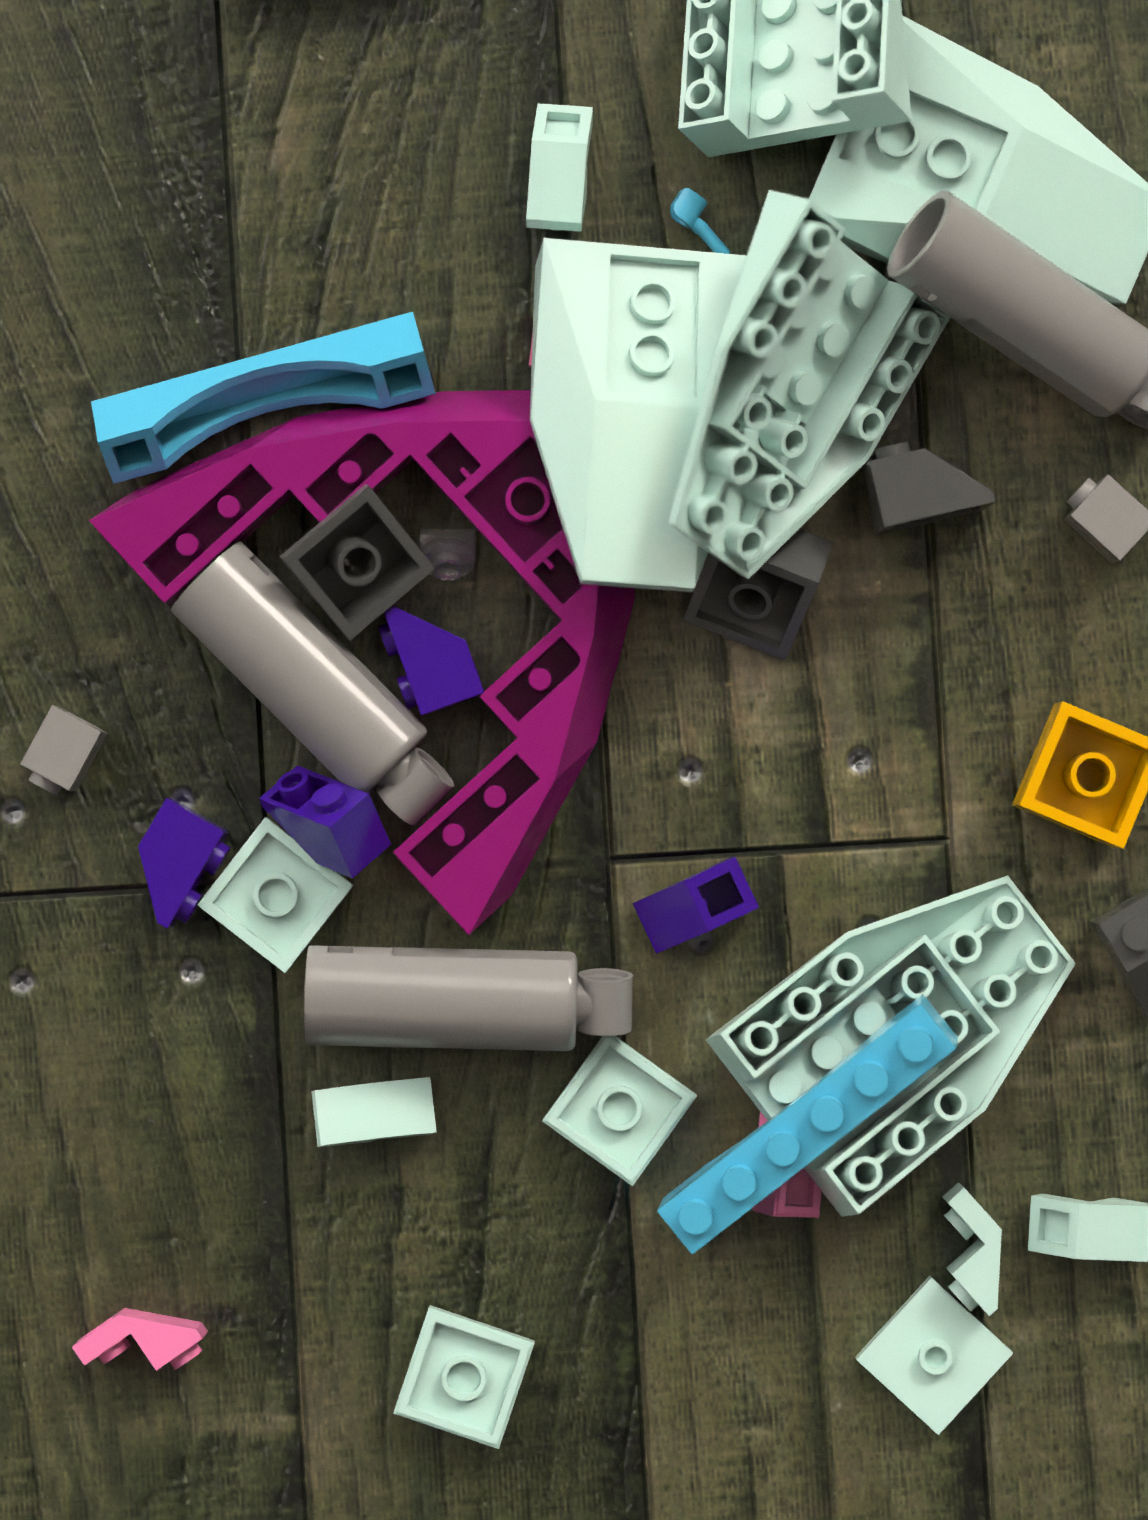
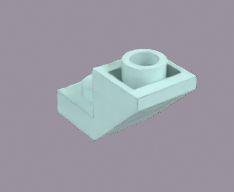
(559, 167)
(1089, 1230)
(978, 1265)

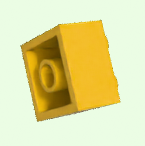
(1086, 775)

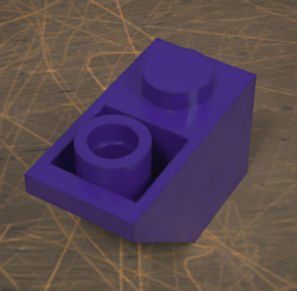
(435, 663)
(327, 820)
(175, 858)
(695, 905)

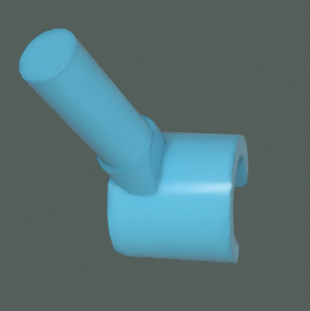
(687, 210)

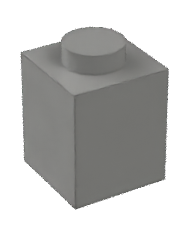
(1107, 517)
(62, 751)

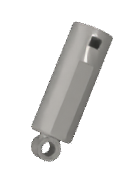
(1024, 307)
(312, 683)
(460, 998)

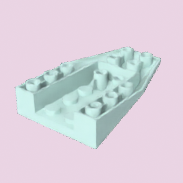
(790, 71)
(1003, 154)
(796, 385)
(617, 396)
(978, 962)

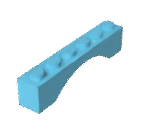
(162, 421)
(808, 1125)

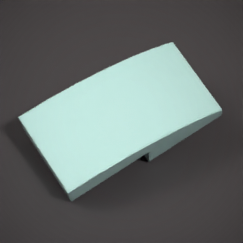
(373, 1111)

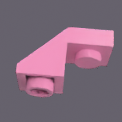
(158, 1336)

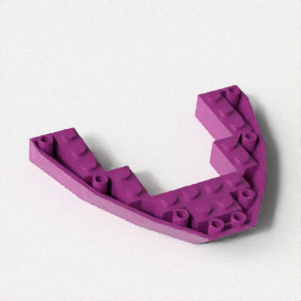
(490, 468)

